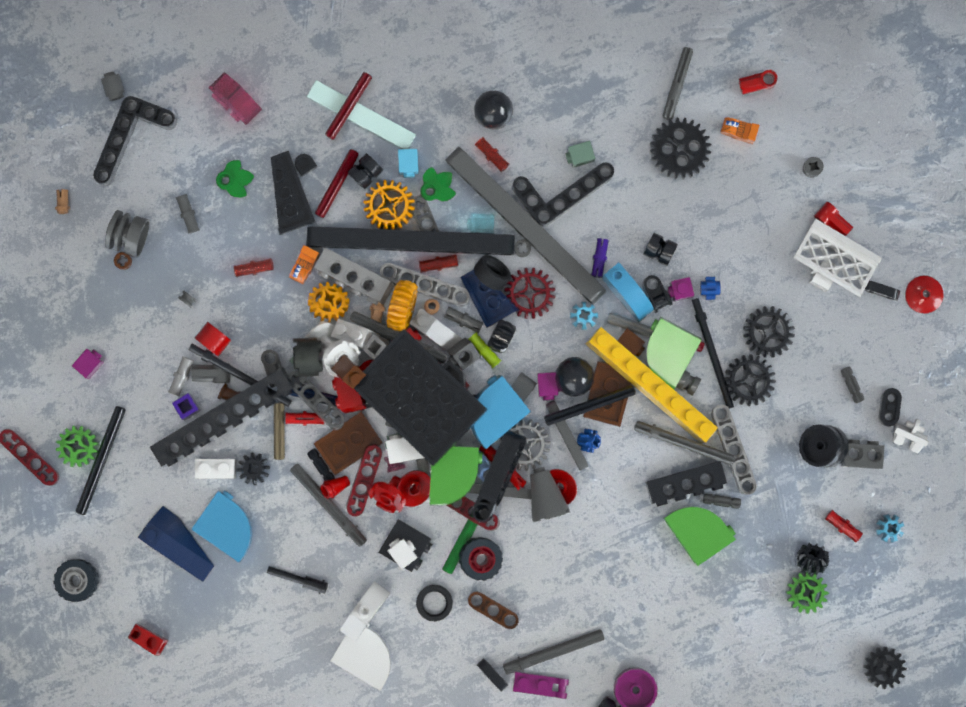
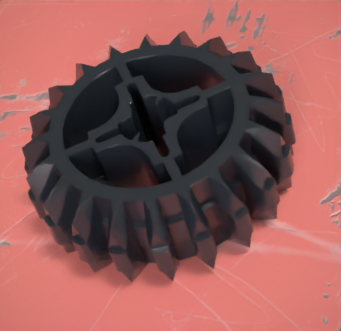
(776, 335)
(747, 371)

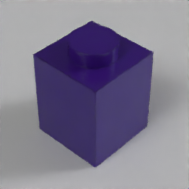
(186, 406)

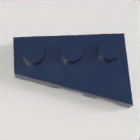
(490, 303)

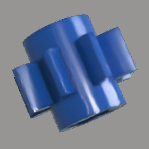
(710, 288)
(589, 440)

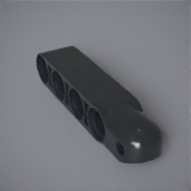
(498, 476)

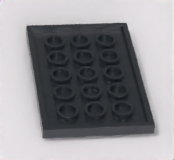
(419, 397)

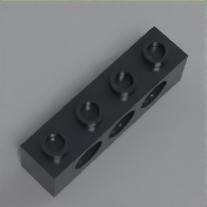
(713, 470)

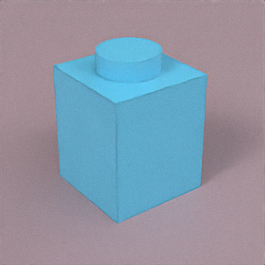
(408, 162)

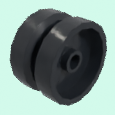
(823, 446)

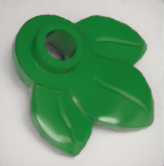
(237, 179)
(440, 185)

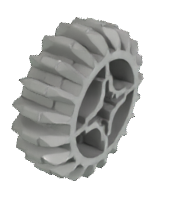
(540, 438)

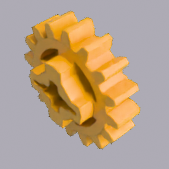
(325, 308)

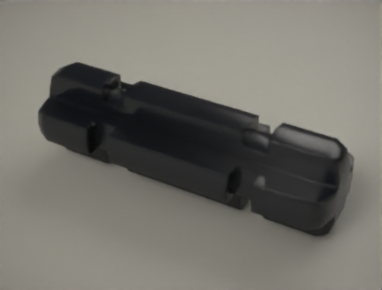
(320, 465)

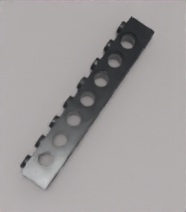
(162, 448)

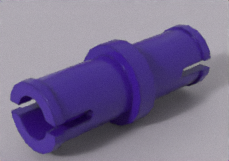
(599, 258)

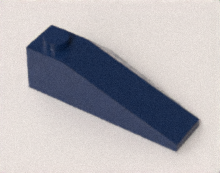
(174, 541)

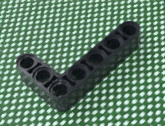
(126, 133)
(564, 196)

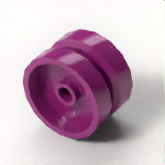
(635, 677)

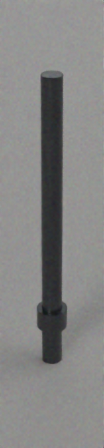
(701, 318)
(208, 356)

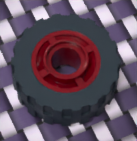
(492, 561)

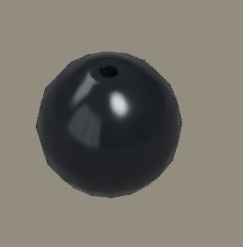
(493, 109)
(574, 376)

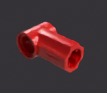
(756, 83)
(830, 216)

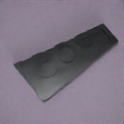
(291, 201)

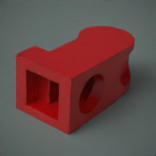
(147, 639)

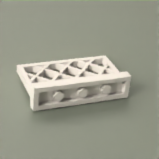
(843, 247)

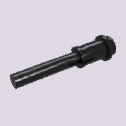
(307, 582)

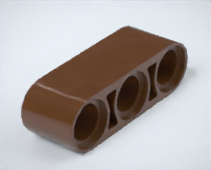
(483, 609)

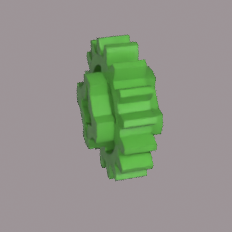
(75, 454)
(812, 604)

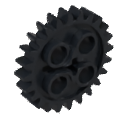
(691, 135)

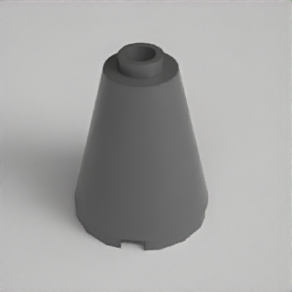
(545, 496)

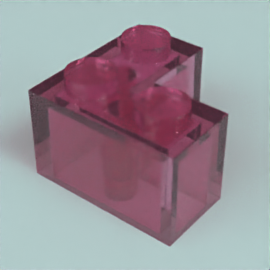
(234, 97)

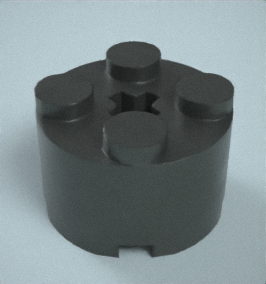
(306, 356)

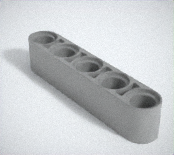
(435, 284)
(734, 439)

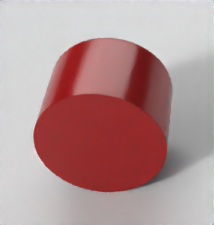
(212, 339)

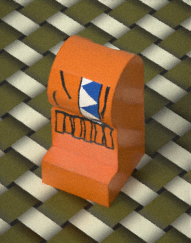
(740, 130)
(304, 264)

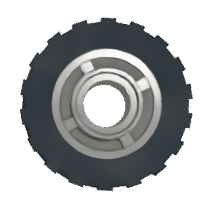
(65, 586)

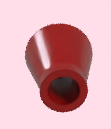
(334, 486)

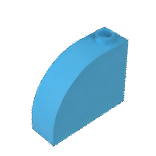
(628, 292)
(503, 412)
(226, 526)

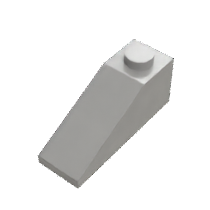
(434, 330)

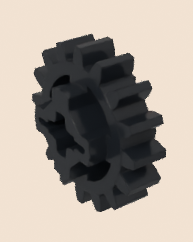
(894, 664)

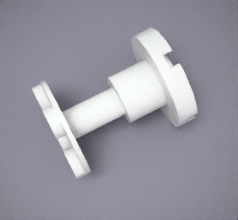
(332, 348)

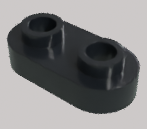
(892, 408)

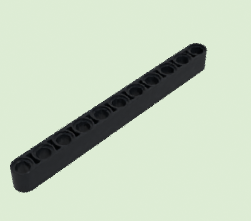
(410, 240)

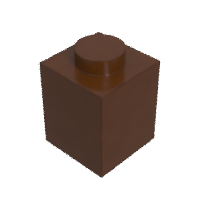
(632, 342)
(348, 371)

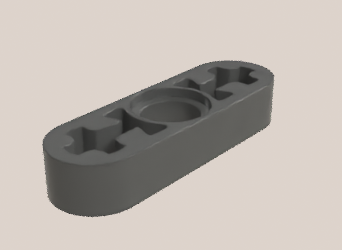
(425, 208)

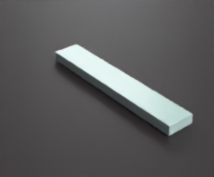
(362, 116)

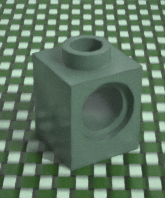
(580, 154)

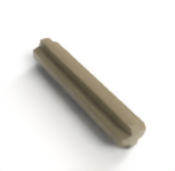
(279, 432)

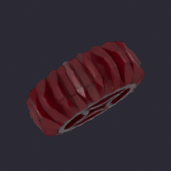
(546, 290)

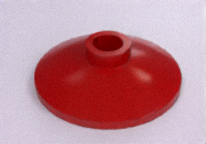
(915, 297)
(420, 490)
(569, 490)

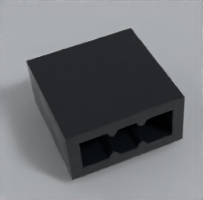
(418, 539)

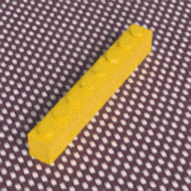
(651, 385)

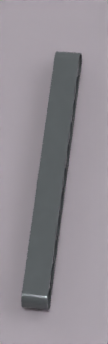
(525, 225)

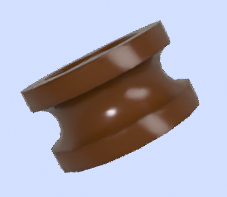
(127, 264)

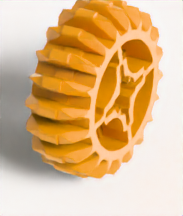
(397, 200)
(402, 305)

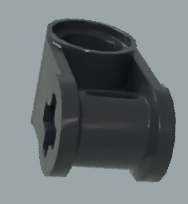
(656, 294)

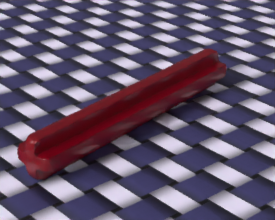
(348, 105)
(336, 183)

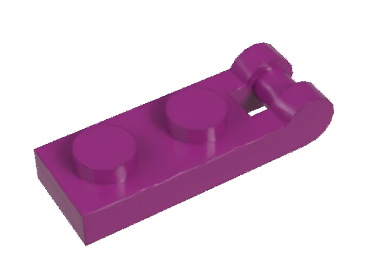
(539, 685)

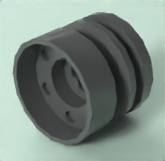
(131, 235)

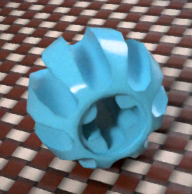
(581, 320)
(896, 528)

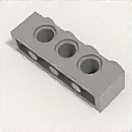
(330, 259)

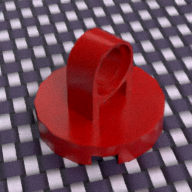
(388, 495)

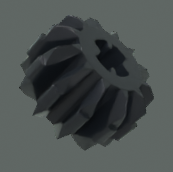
(501, 336)
(260, 470)
(812, 558)

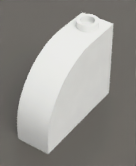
(364, 611)
(365, 658)

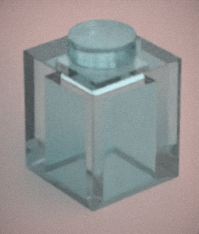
(481, 223)

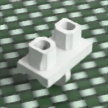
(918, 439)

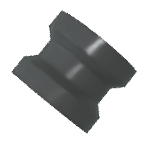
(810, 170)

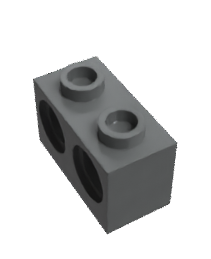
(862, 459)

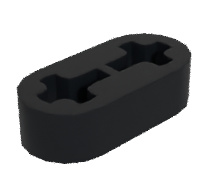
(882, 290)
(492, 674)

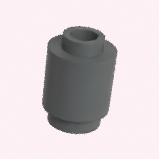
(112, 86)

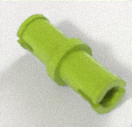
(484, 350)

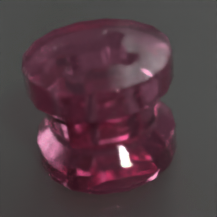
(394, 467)

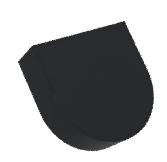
(304, 164)

